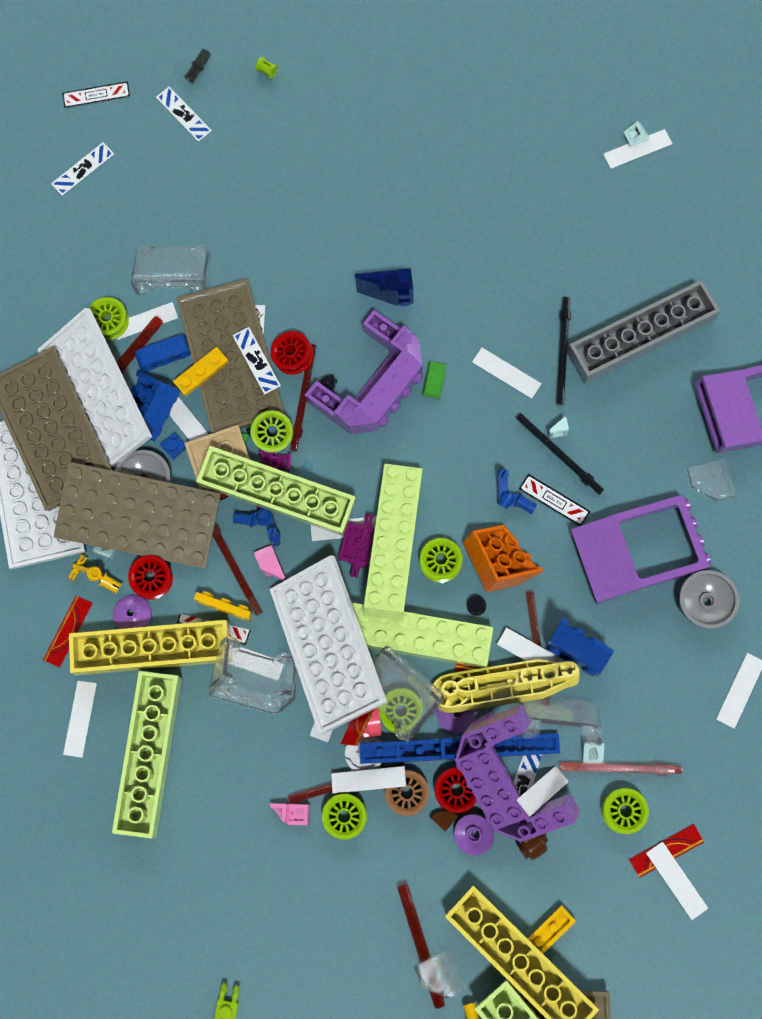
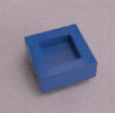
(173, 446)

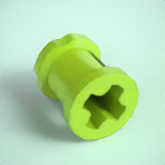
(266, 67)

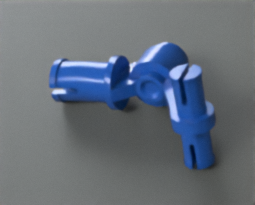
(509, 499)
(261, 517)

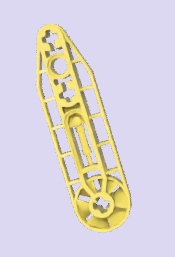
(504, 682)

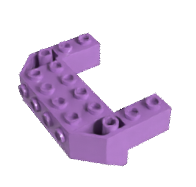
(384, 389)
(493, 785)

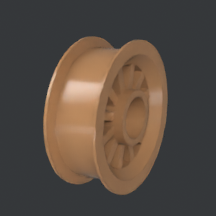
(419, 806)

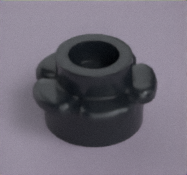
(329, 382)

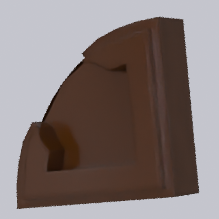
(444, 819)

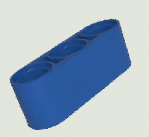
(162, 353)

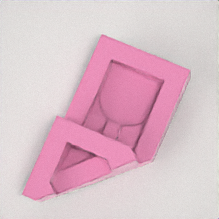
(269, 563)
(293, 813)

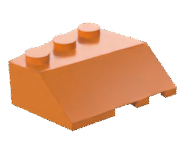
(499, 558)

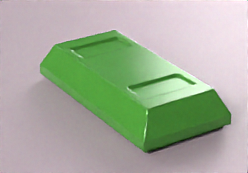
(434, 379)

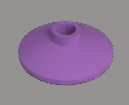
(141, 615)
(456, 725)
(465, 838)

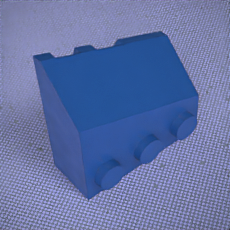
(153, 401)
(575, 647)

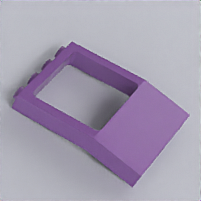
(730, 409)
(608, 557)

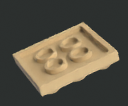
(227, 440)

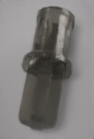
(197, 65)

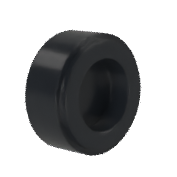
(476, 605)

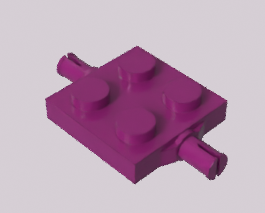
(357, 545)

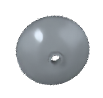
(145, 464)
(719, 591)

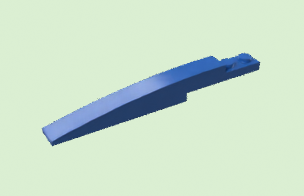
(447, 749)

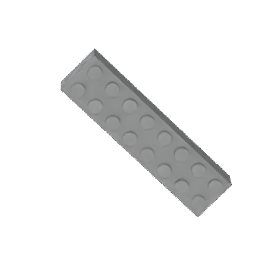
(643, 331)

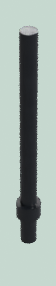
(565, 317)
(586, 478)

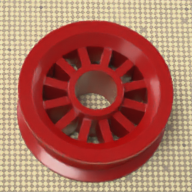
(299, 360)
(135, 570)
(440, 797)

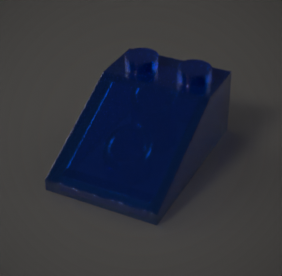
(388, 286)

